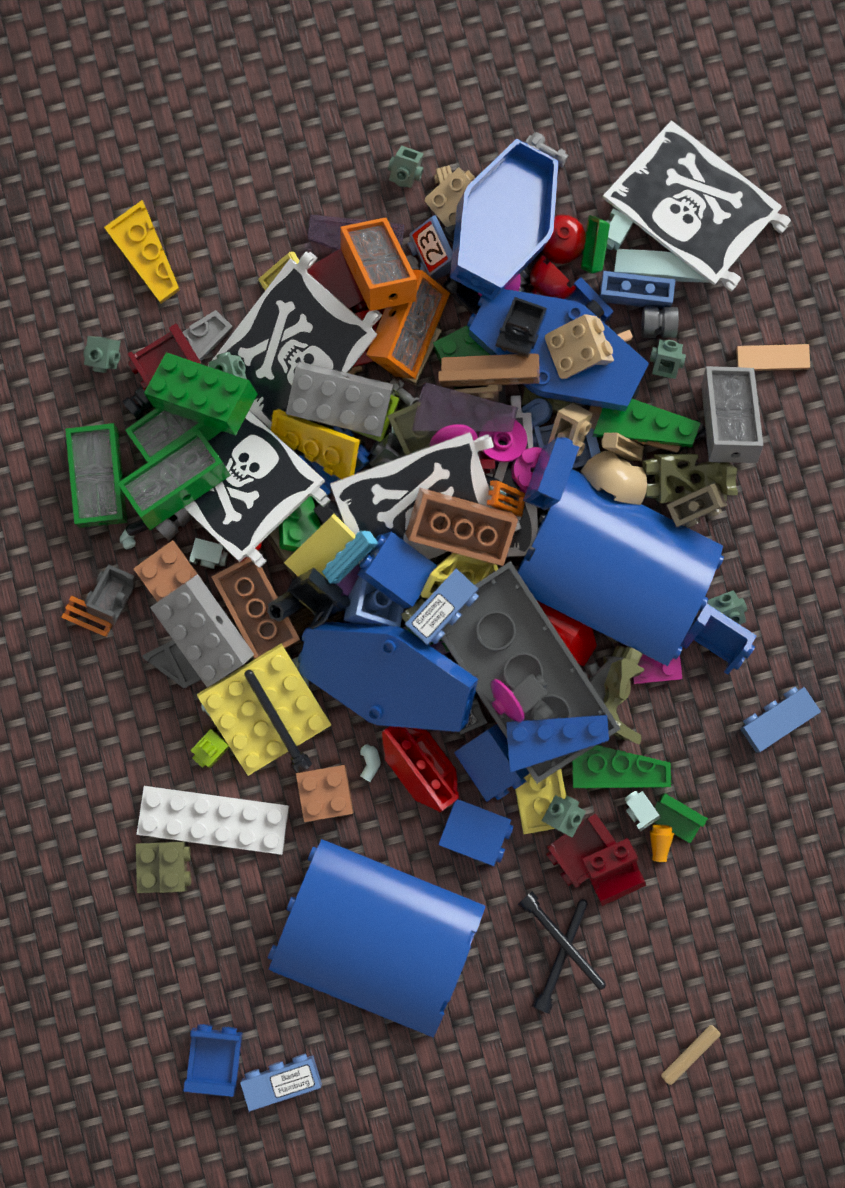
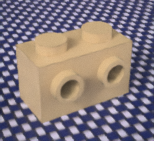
(572, 423)

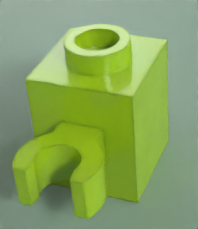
(209, 749)

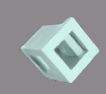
(618, 230)
(208, 553)
(641, 810)

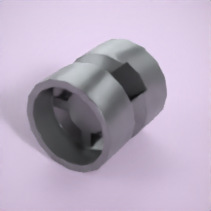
(659, 322)
(169, 528)

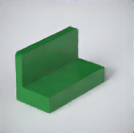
(682, 819)

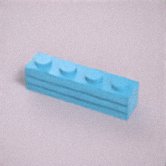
(350, 556)

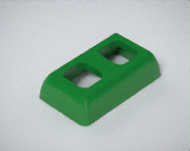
(595, 245)

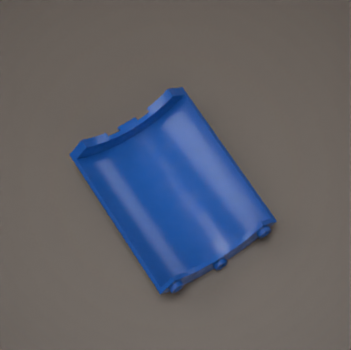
(621, 569)
(376, 937)

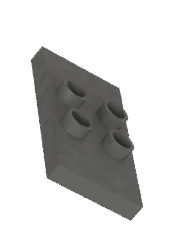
(509, 639)

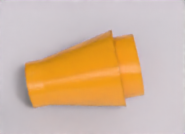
(661, 840)

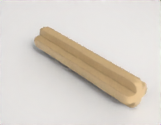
(690, 1055)

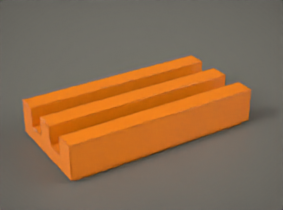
(495, 493)
(70, 607)

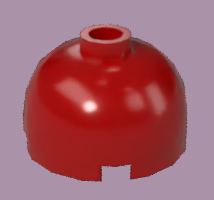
(566, 240)
(549, 280)

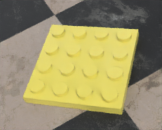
(245, 722)

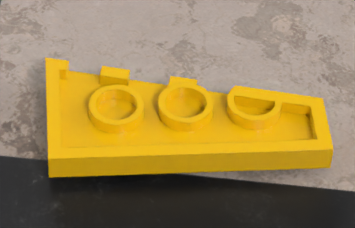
(141, 246)
(319, 444)

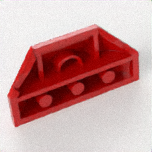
(576, 635)
(421, 766)

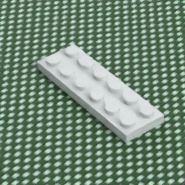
(213, 820)

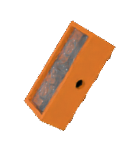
(378, 264)
(408, 329)

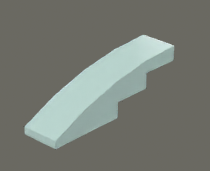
(655, 264)

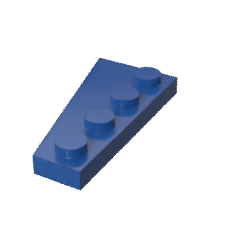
(550, 738)

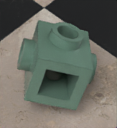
(406, 167)
(102, 353)
(667, 358)
(230, 364)
(730, 606)
(564, 815)

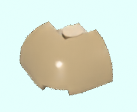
(616, 477)

